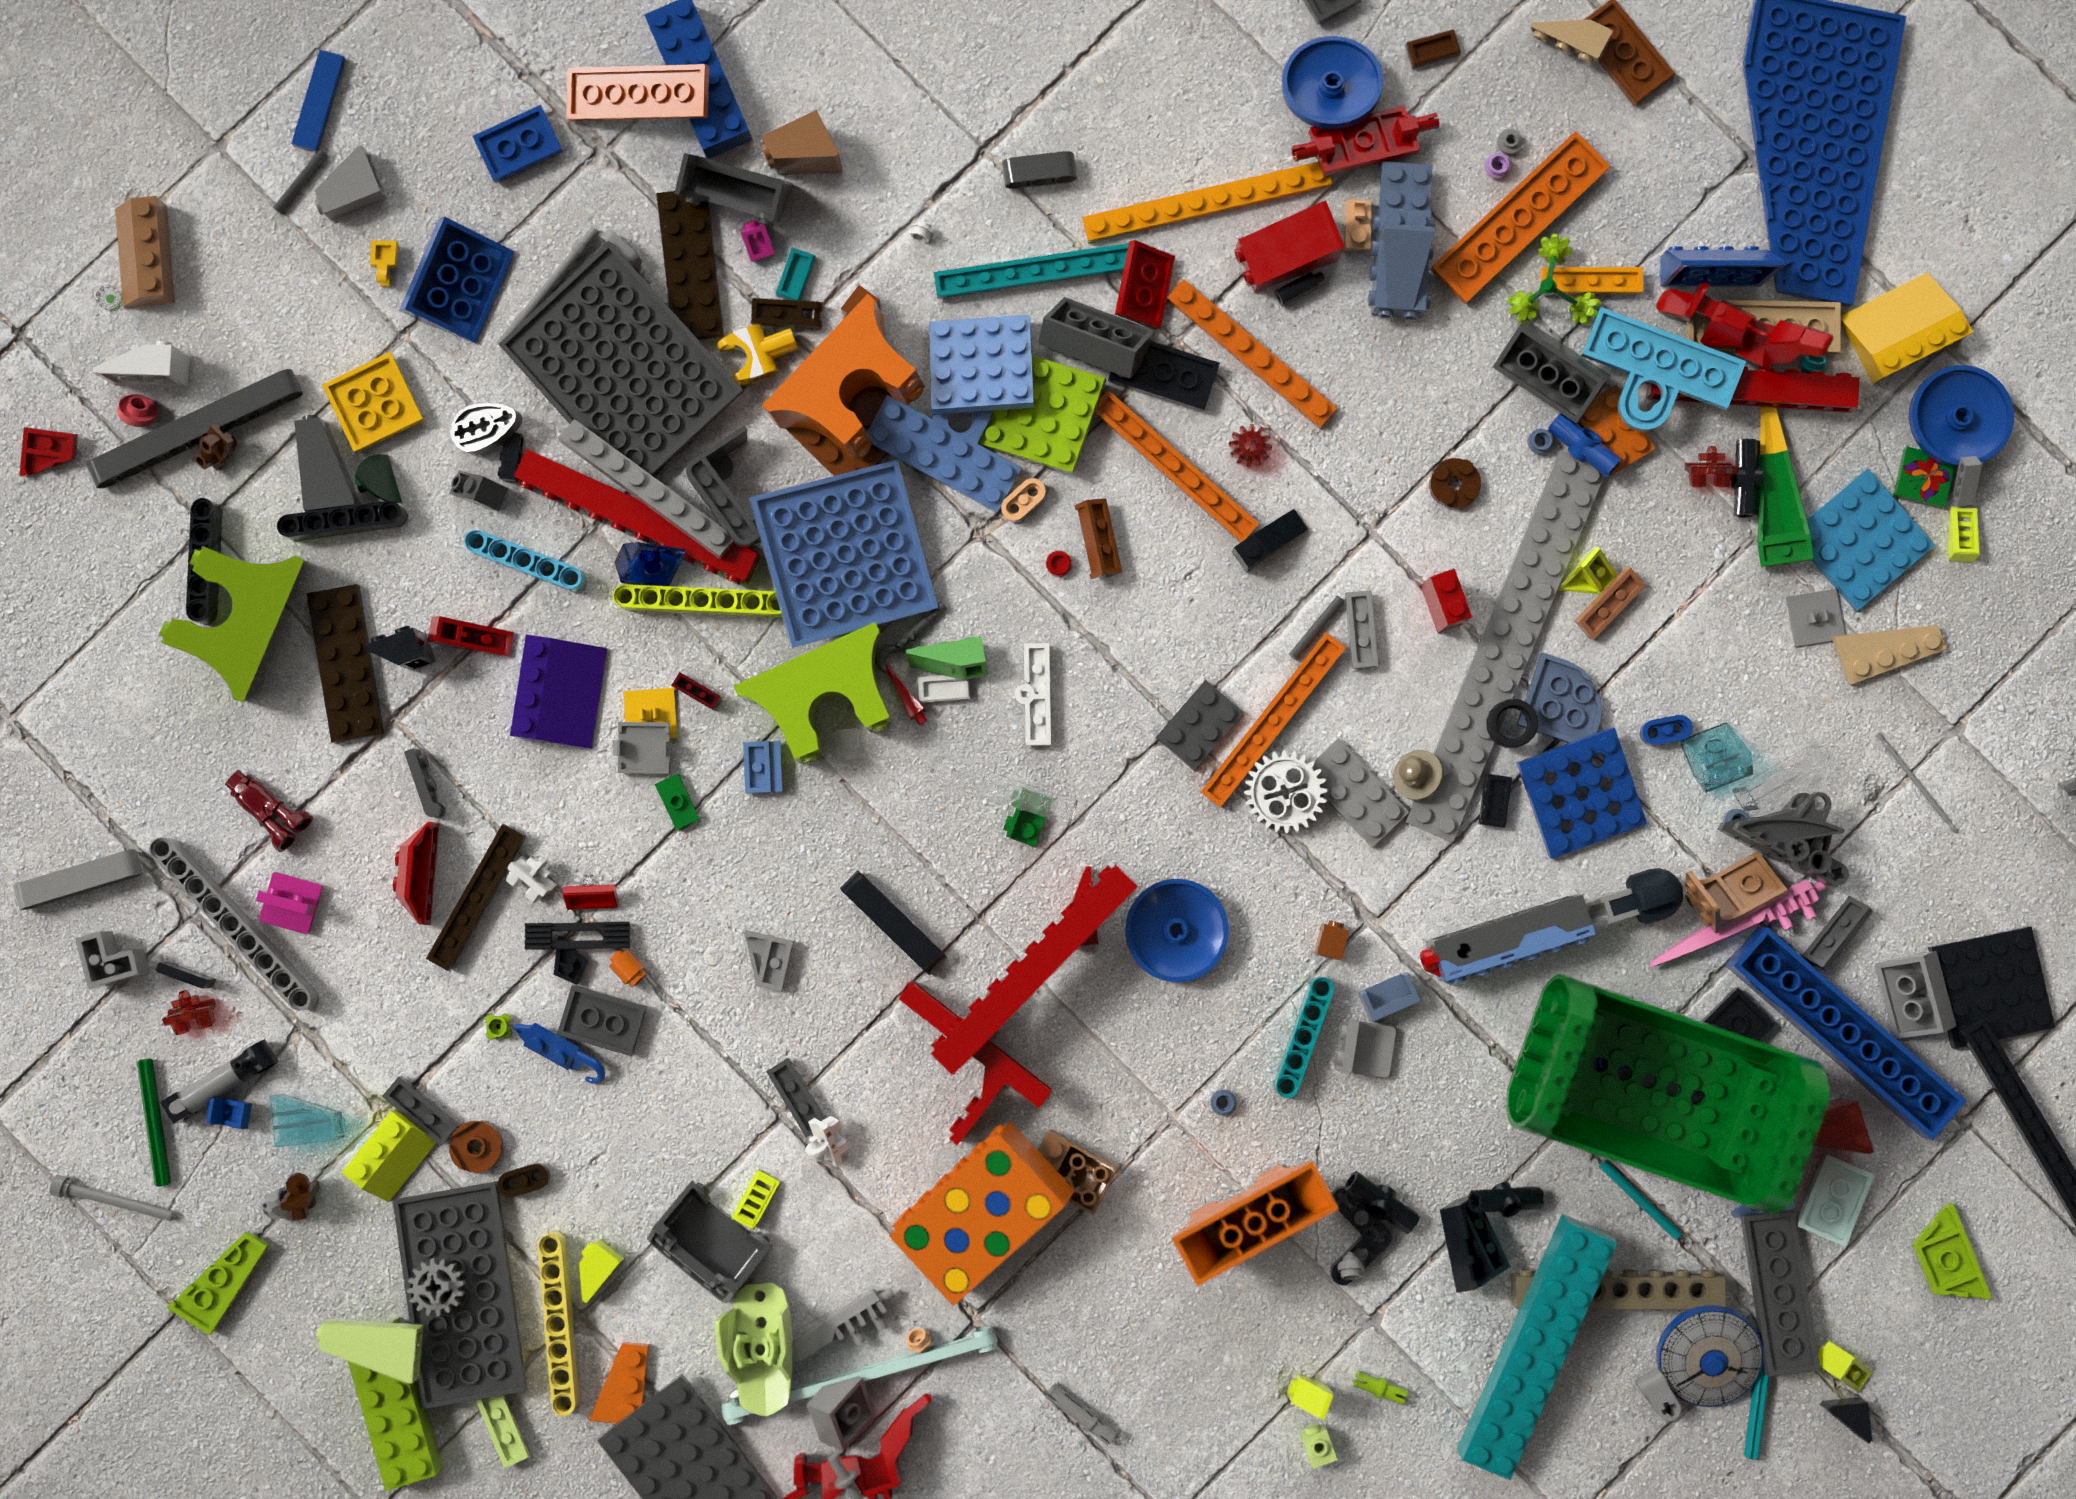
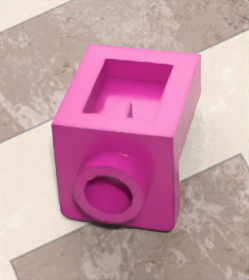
(756, 240)

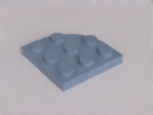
(1563, 700)

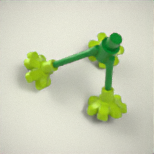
(1580, 307)

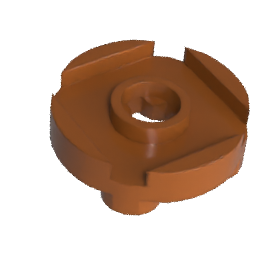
(473, 1161)

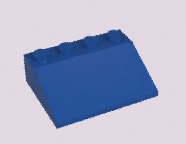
(1718, 266)
(456, 280)

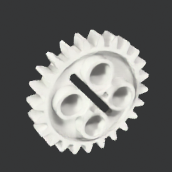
(1279, 769)

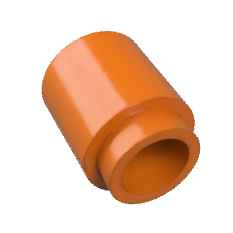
(627, 967)

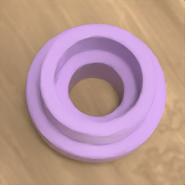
(1502, 160)

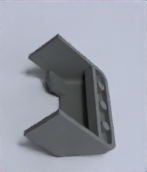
(733, 188)
(707, 477)

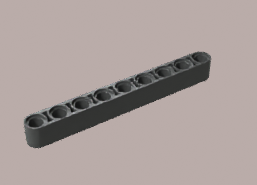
(188, 430)

